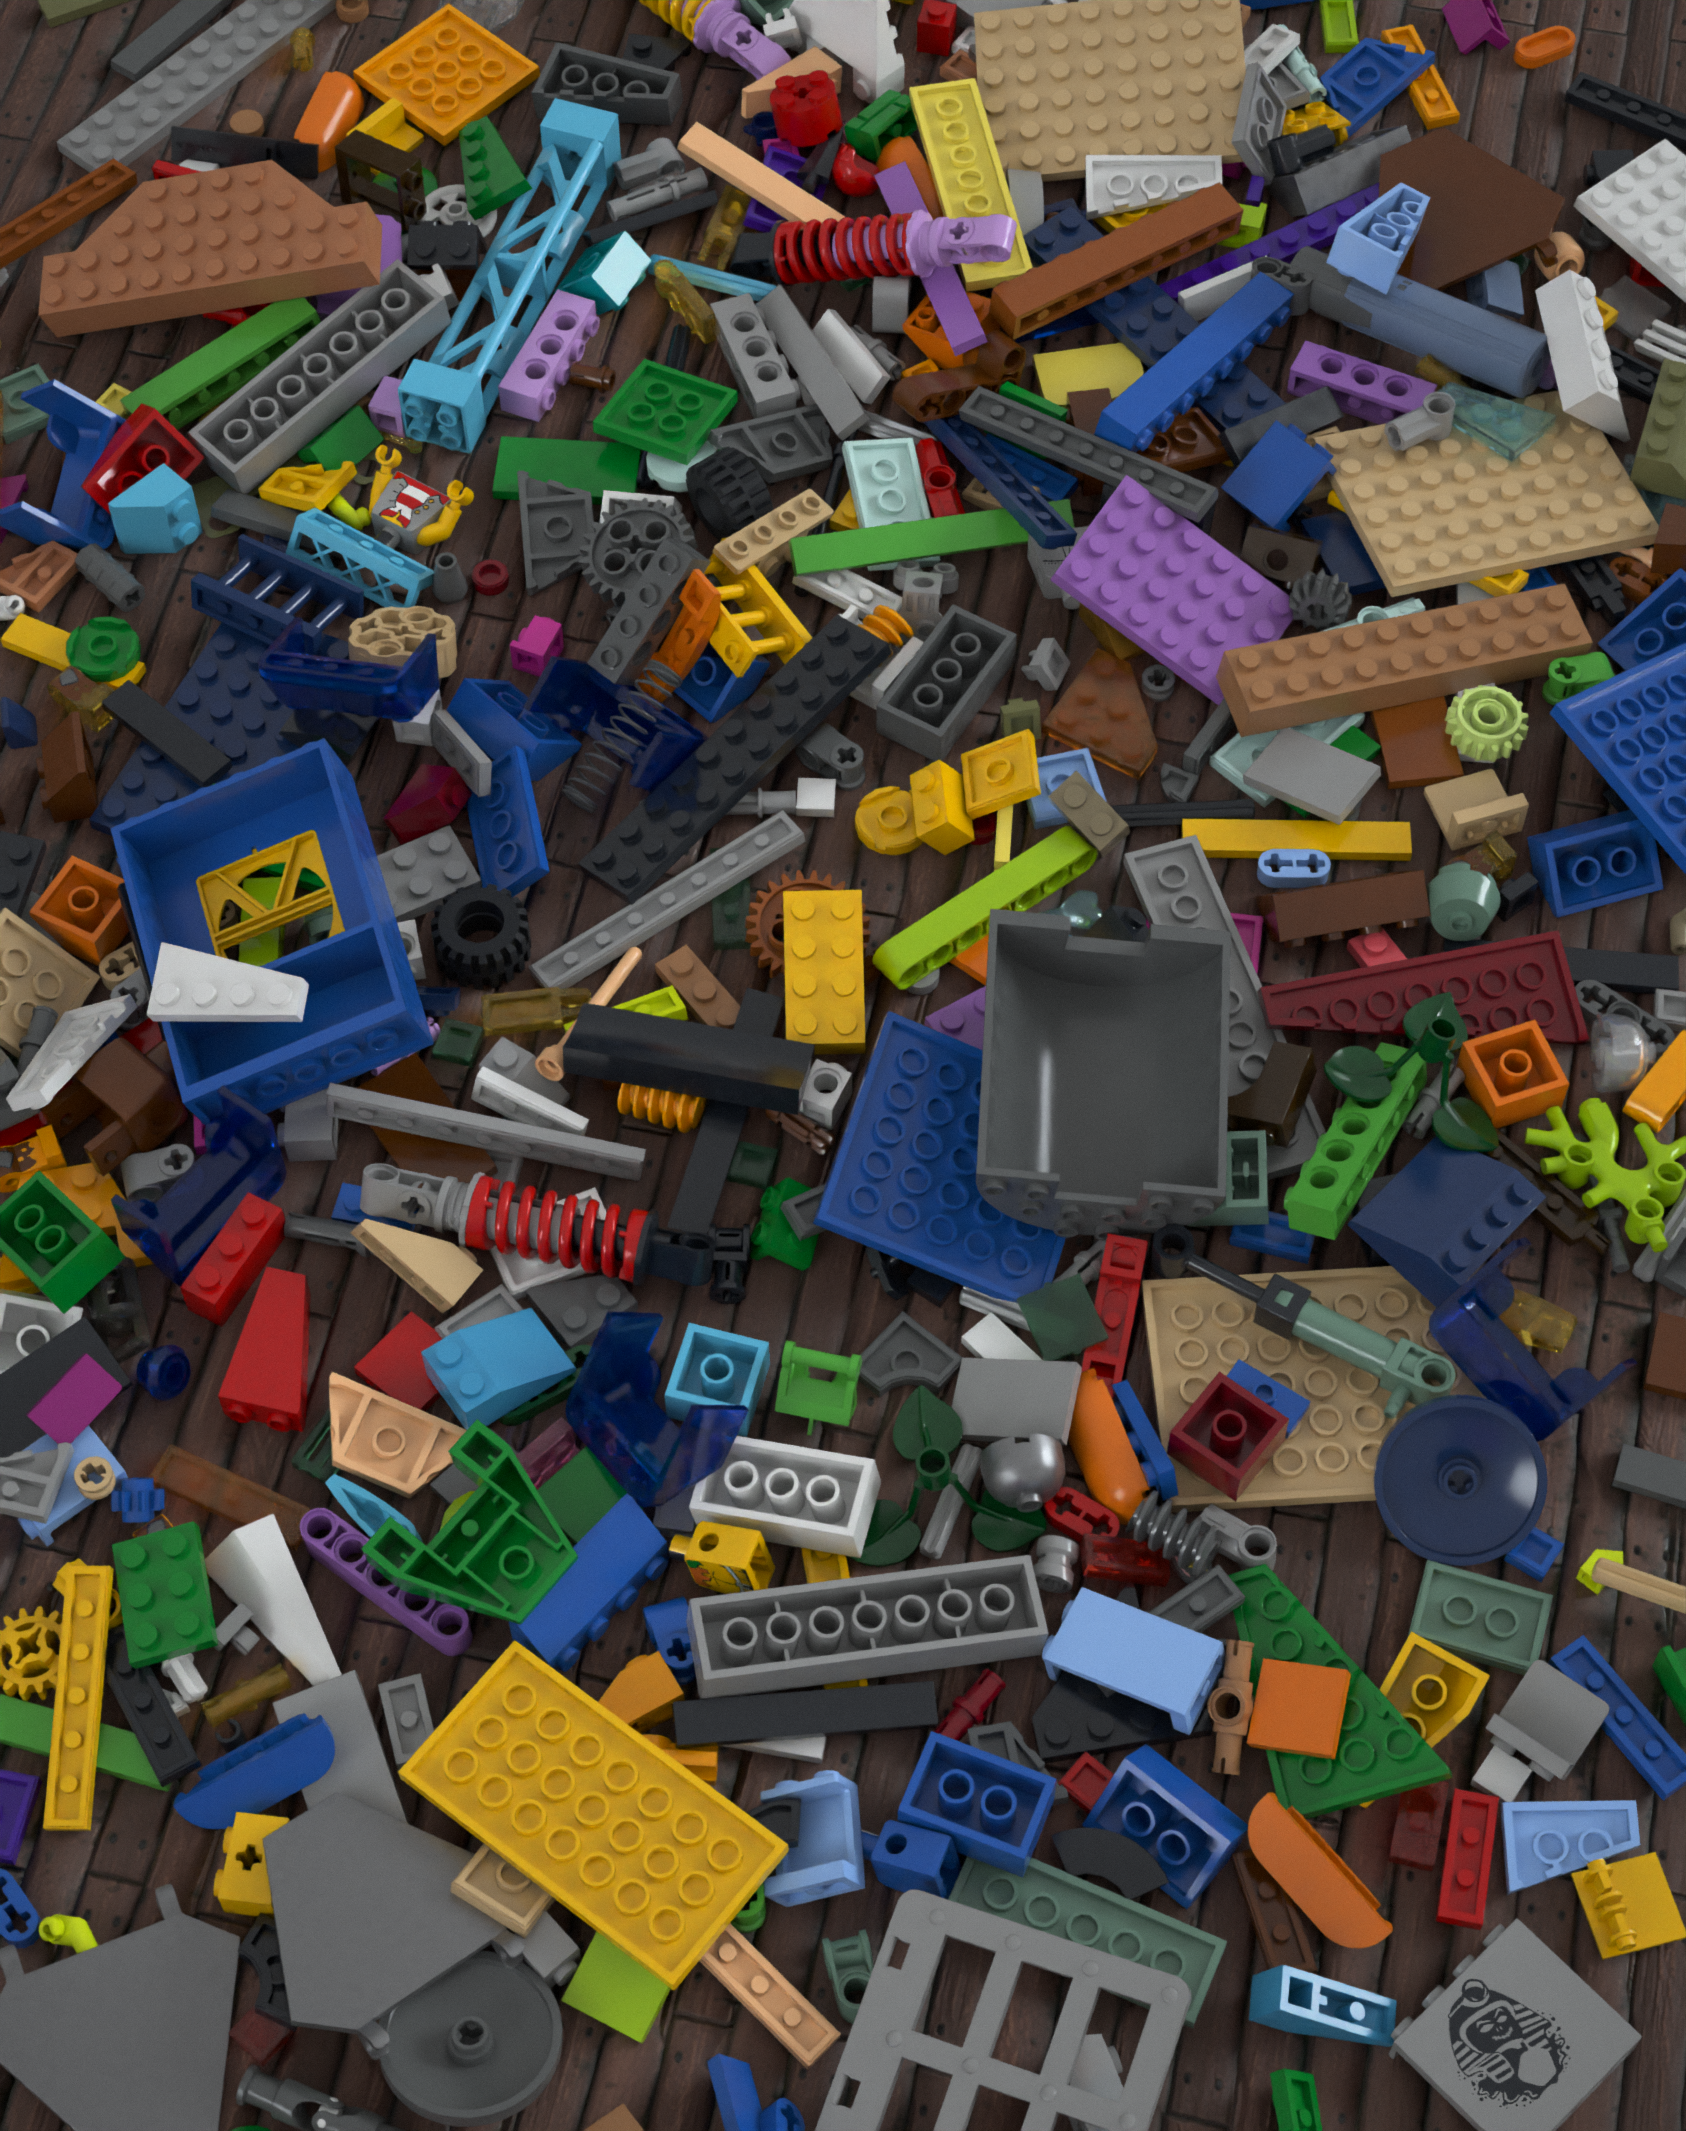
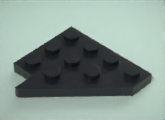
(1082, 1719)

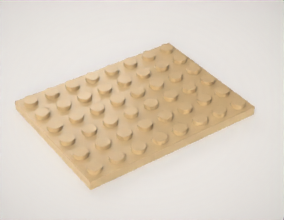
(1110, 81)
(1467, 513)
(1332, 1452)

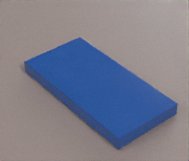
(508, 827)

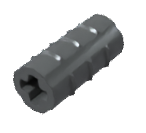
(110, 577)

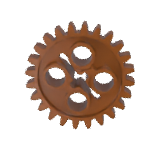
(765, 927)

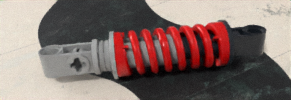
(540, 1227)

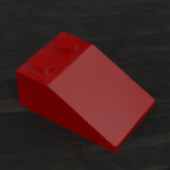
(137, 450)

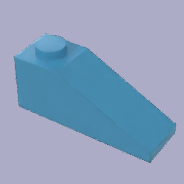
(1320, 2007)

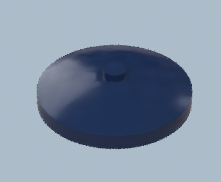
(1460, 1480)

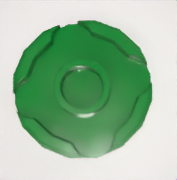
(104, 649)

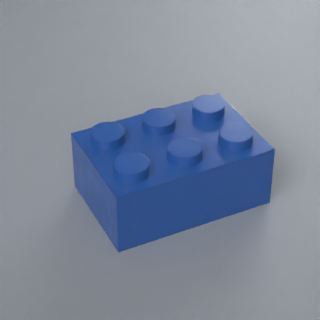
(980, 1801)

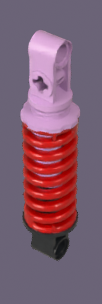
(869, 248)

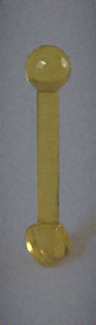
(413, 445)

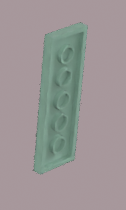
(1095, 1918)

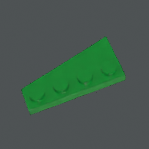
(488, 169)

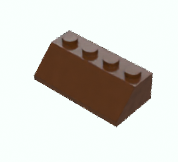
(1345, 906)

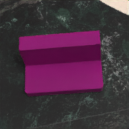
(1473, 22)
(74, 1400)

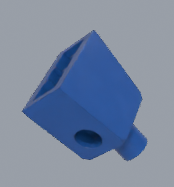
(912, 1858)

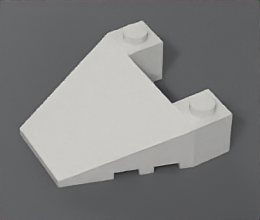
(859, 36)

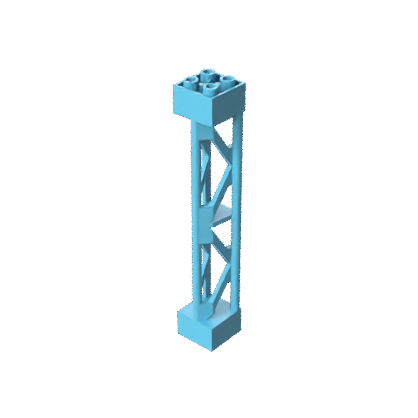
(448, 403)

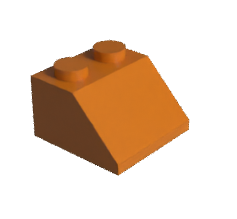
(83, 910)

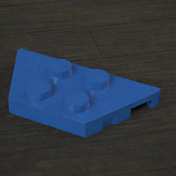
(1371, 78)

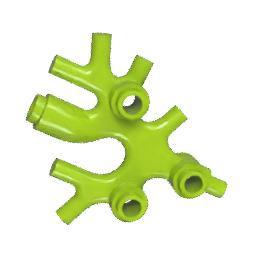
(1641, 1191)

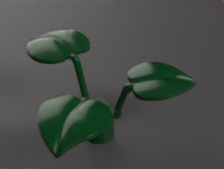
(1436, 1035)
(927, 1434)

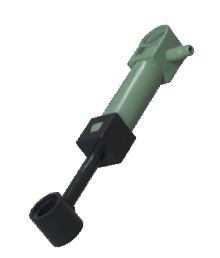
(1289, 1311)

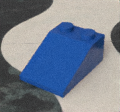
(1651, 627)

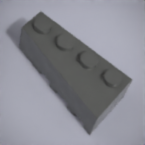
(608, 83)

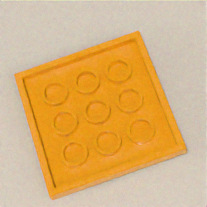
(447, 73)

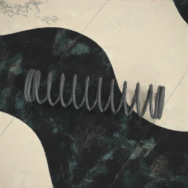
(663, 673)

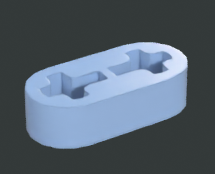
(1293, 868)

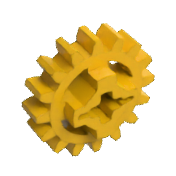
(32, 1651)

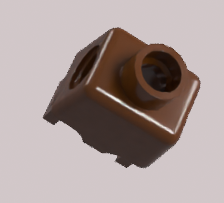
(128, 1094)

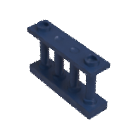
(262, 620)

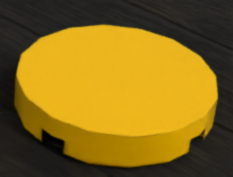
(887, 821)

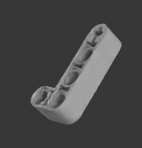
(891, 303)

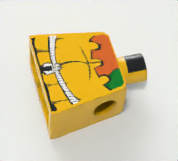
(725, 1557)

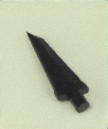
(820, 163)

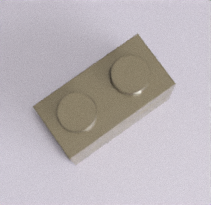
(1089, 814)

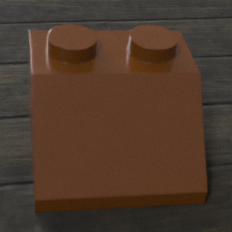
(68, 772)

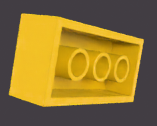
(824, 970)

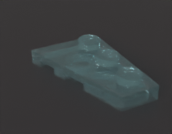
(1497, 422)

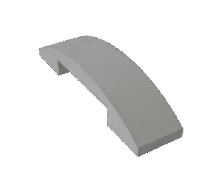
(1027, 198)

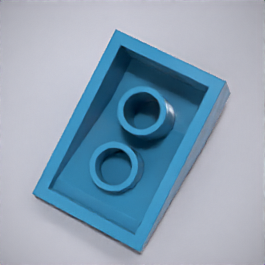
(495, 1366)

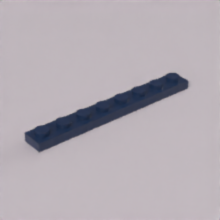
(1004, 482)

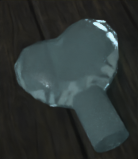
(1081, 908)

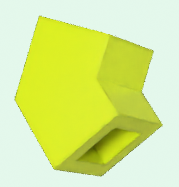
(1585, 1572)

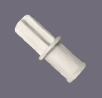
(185, 1677)

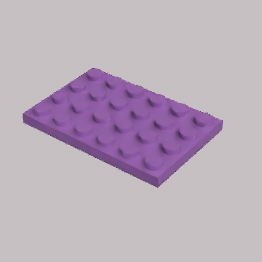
(1171, 587)

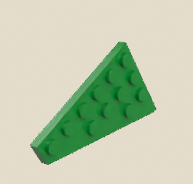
(1376, 1744)

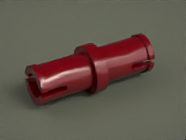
(970, 1708)

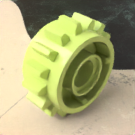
(1486, 723)

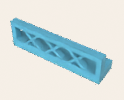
(361, 549)

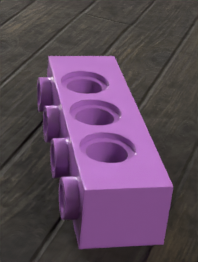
(1356, 384)

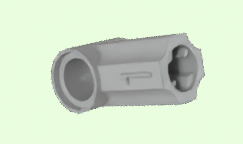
(656, 161)
(1427, 422)
(1240, 1537)

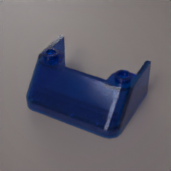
(349, 684)
(586, 699)
(186, 1220)
(1499, 1364)
(627, 1429)

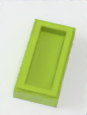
(1338, 25)

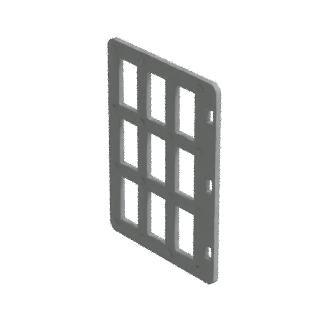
(895, 1997)

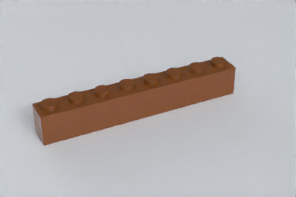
(1115, 260)

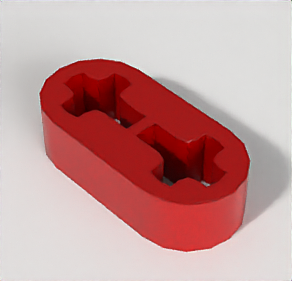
(1084, 1513)

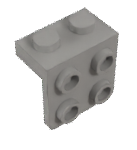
(1548, 1721)

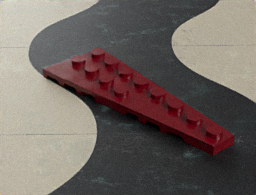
(1489, 983)

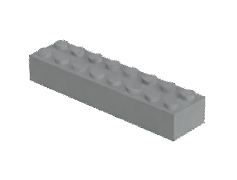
(320, 377)
(865, 1627)

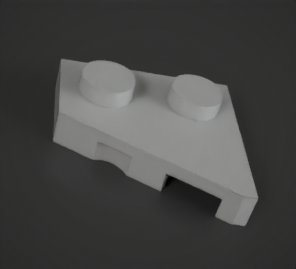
(33, 1482)

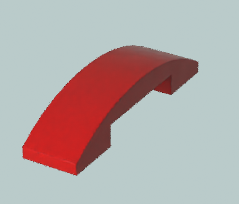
(1116, 1306)

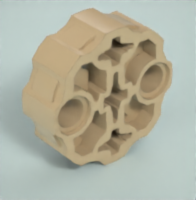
(395, 633)

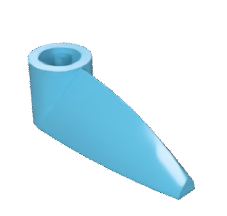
(365, 1508)

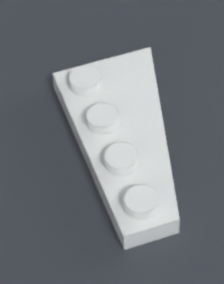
(1142, 181)
(218, 989)

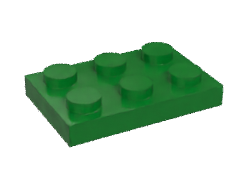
(164, 1595)

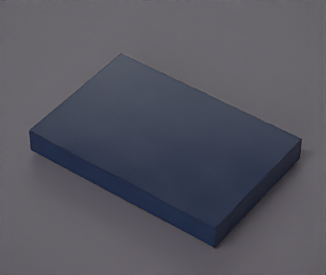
(1343, 552)

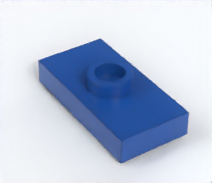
(1271, 1392)

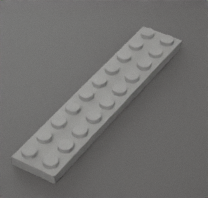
(189, 81)
(1182, 892)

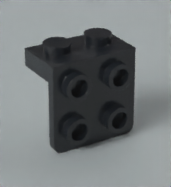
(448, 245)

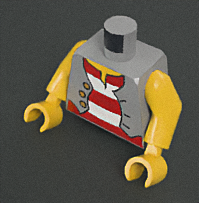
(410, 512)

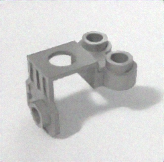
(922, 594)

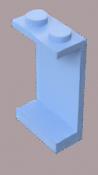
(1136, 1655)

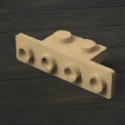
(767, 538)

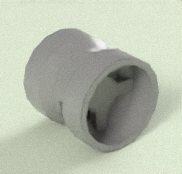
(1055, 1562)

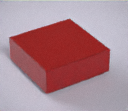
(1086, 1781)

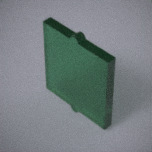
(1062, 1318)

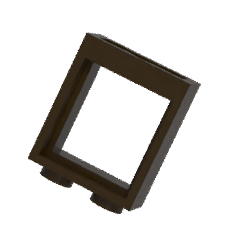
(354, 160)

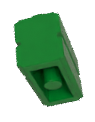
(881, 122)

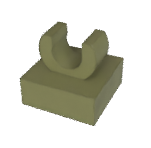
(1020, 716)

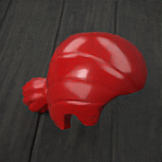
(854, 174)

